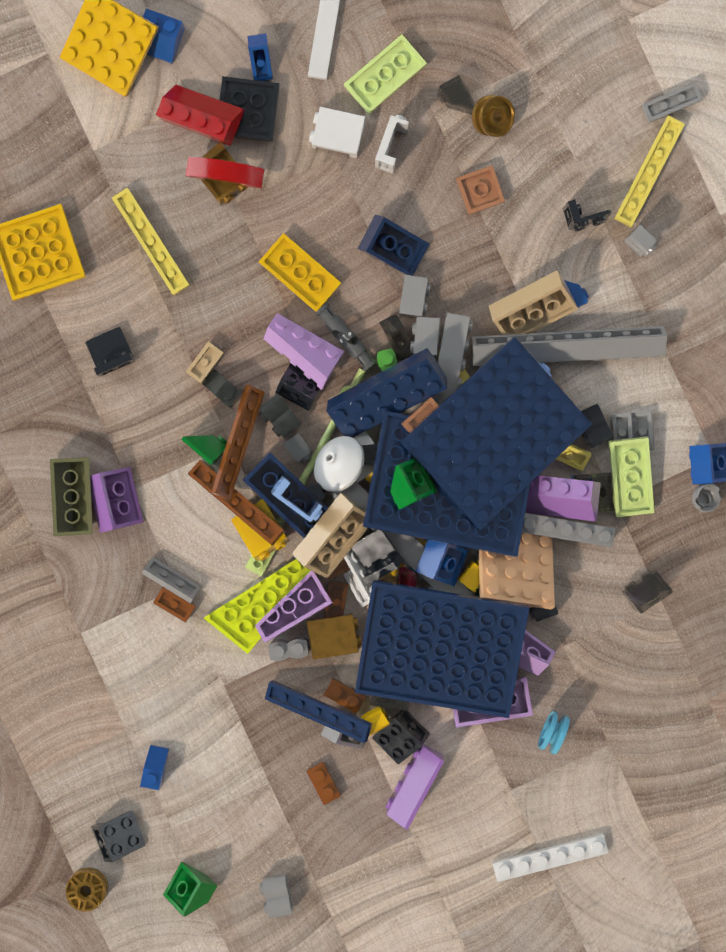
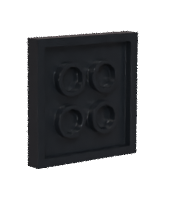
(259, 102)

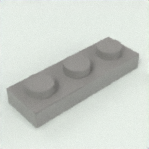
(672, 102)
(171, 580)

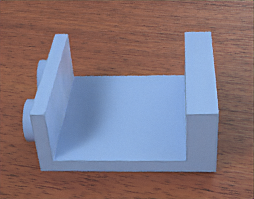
(278, 490)

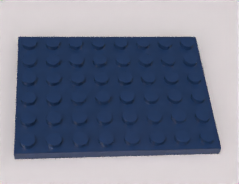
(496, 433)
(436, 515)
(441, 648)

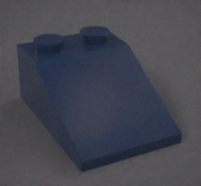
(393, 245)

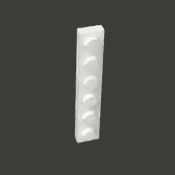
(550, 857)

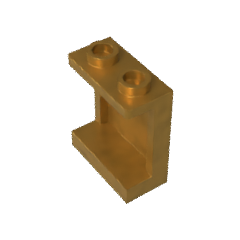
(222, 190)
(333, 636)

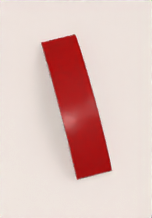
(225, 171)

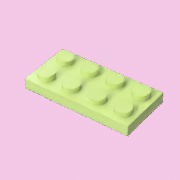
(385, 74)
(631, 476)

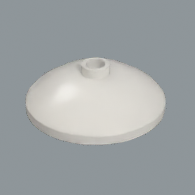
(339, 463)

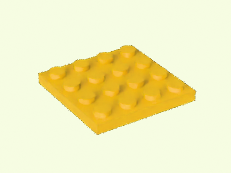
(109, 43)
(38, 253)

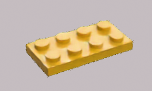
(300, 272)

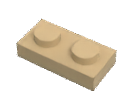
(204, 362)

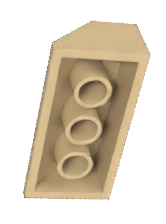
(533, 306)
(332, 536)

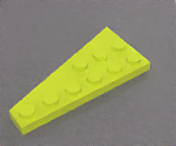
(241, 614)

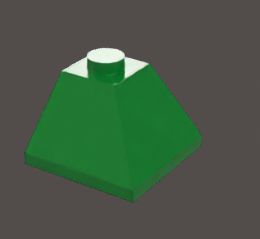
(207, 446)
(410, 484)
(189, 889)

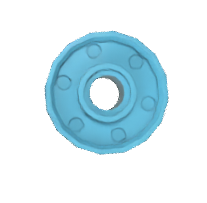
(553, 732)

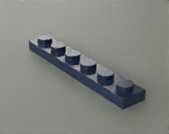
(318, 711)

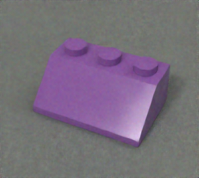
(115, 499)

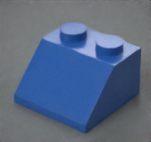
(167, 37)
(708, 463)
(442, 562)

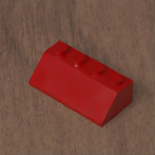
(200, 114)

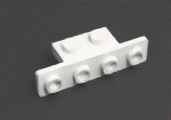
(354, 579)

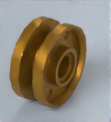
(483, 115)
(86, 901)

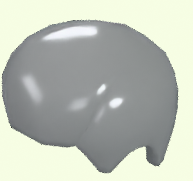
(706, 497)

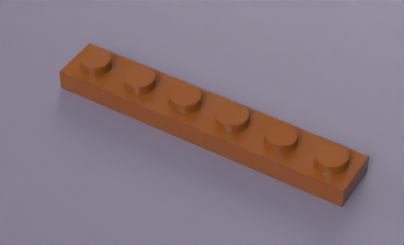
(237, 442)
(239, 505)

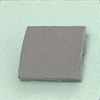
(633, 426)

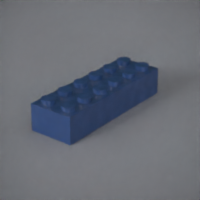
(390, 391)
(263, 479)

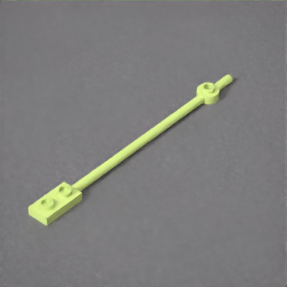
(260, 566)

